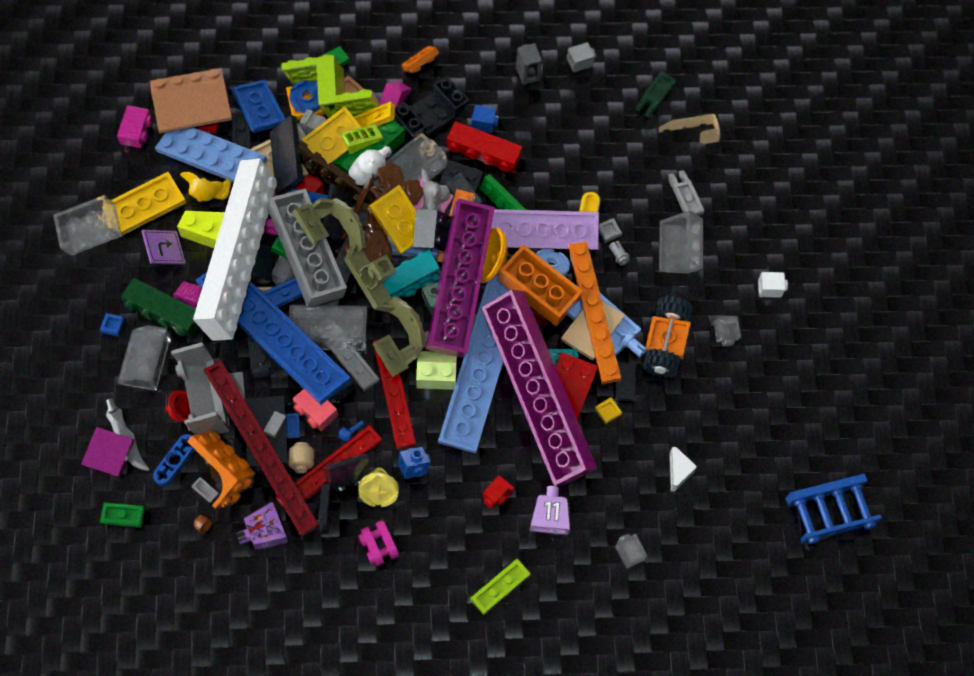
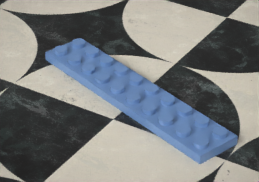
(475, 381)

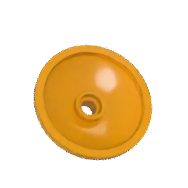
(495, 254)

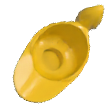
(205, 190)

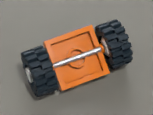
(668, 337)

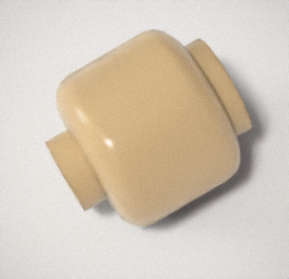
(301, 457)

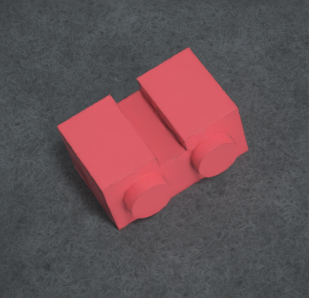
(319, 415)

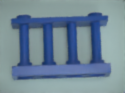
(837, 490)

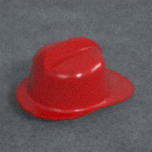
(178, 406)

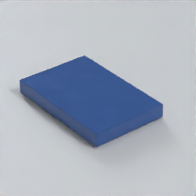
(258, 106)

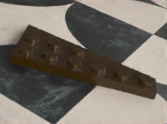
(331, 174)

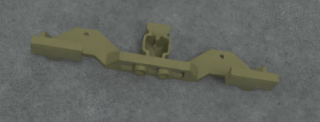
(369, 277)

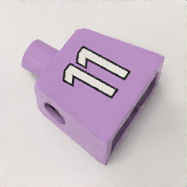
(551, 513)

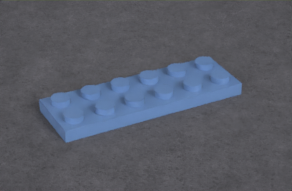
(206, 152)

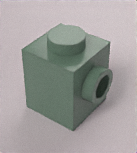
(429, 294)

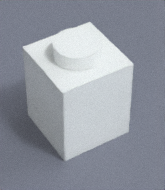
(772, 284)

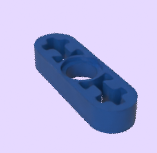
(161, 469)

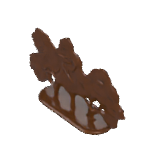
(376, 239)

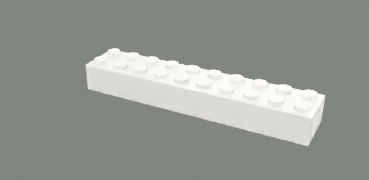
(235, 251)

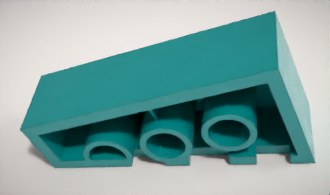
(413, 275)

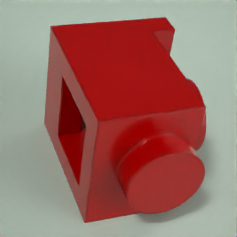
(497, 492)

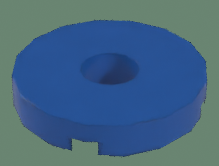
(297, 93)

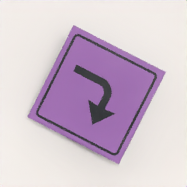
(163, 247)

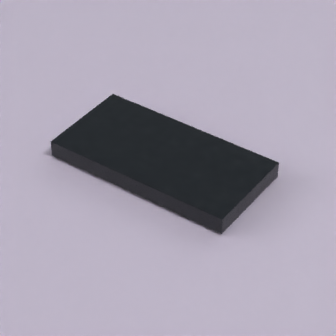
(286, 155)

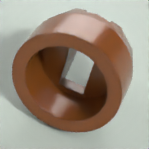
(202, 523)

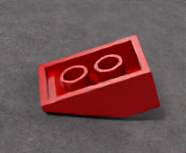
(576, 379)

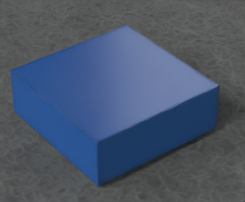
(112, 324)

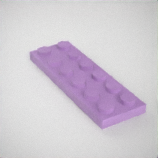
(547, 228)

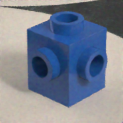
(413, 462)

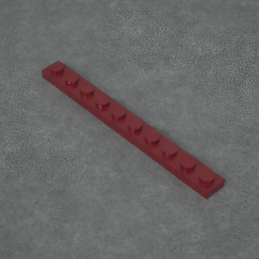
(261, 448)

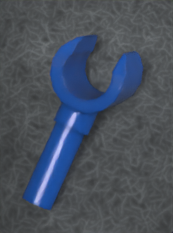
(346, 434)

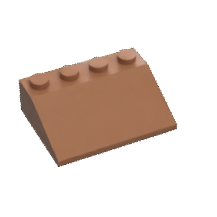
(190, 100)

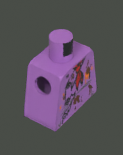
(263, 528)

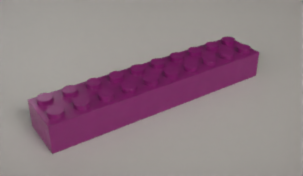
(539, 388)

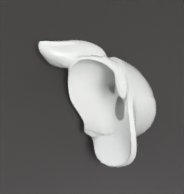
(369, 163)

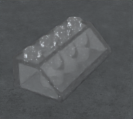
(415, 156)

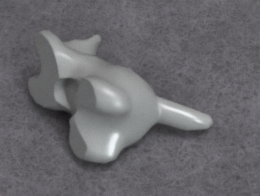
(433, 193)

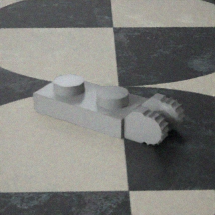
(686, 193)

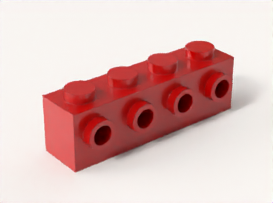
(484, 147)

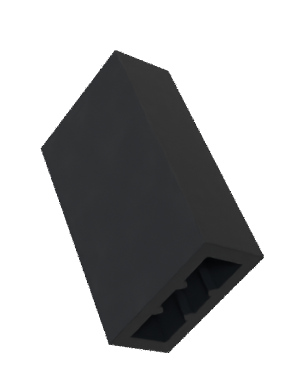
(263, 410)

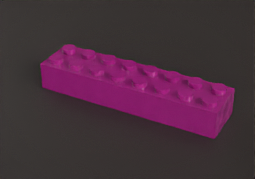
(460, 278)

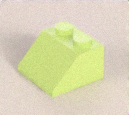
(436, 370)

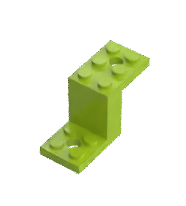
(331, 85)

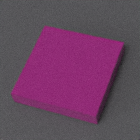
(108, 452)

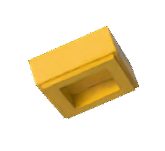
(608, 410)

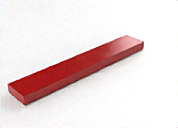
(397, 407)
(358, 445)

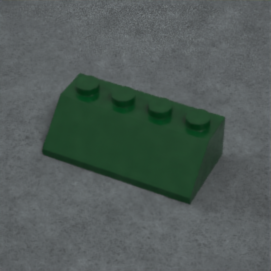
(160, 307)

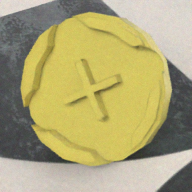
(378, 488)

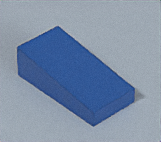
(293, 425)

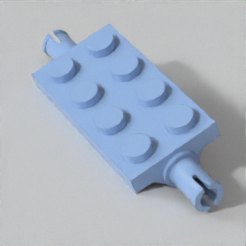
(623, 336)

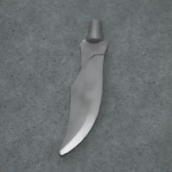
(117, 421)

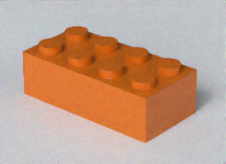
(543, 285)

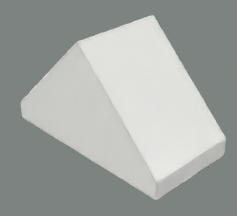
(680, 468)

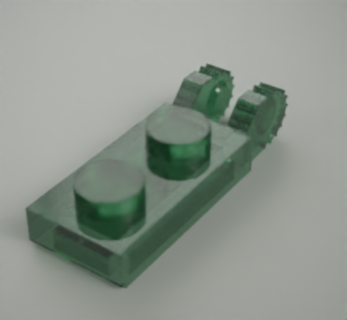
(656, 92)

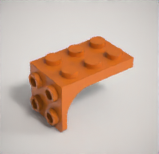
(233, 470)

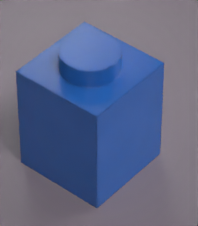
(484, 118)

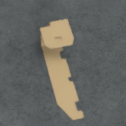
(706, 136)

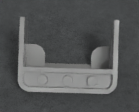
(204, 403)

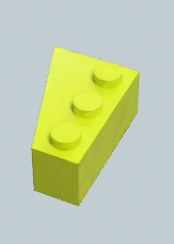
(201, 226)

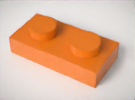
(425, 56)

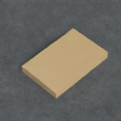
(578, 335)

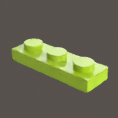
(500, 586)

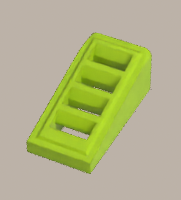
(357, 144)

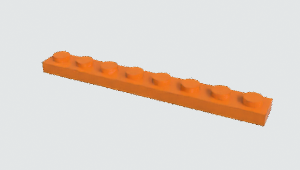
(594, 313)

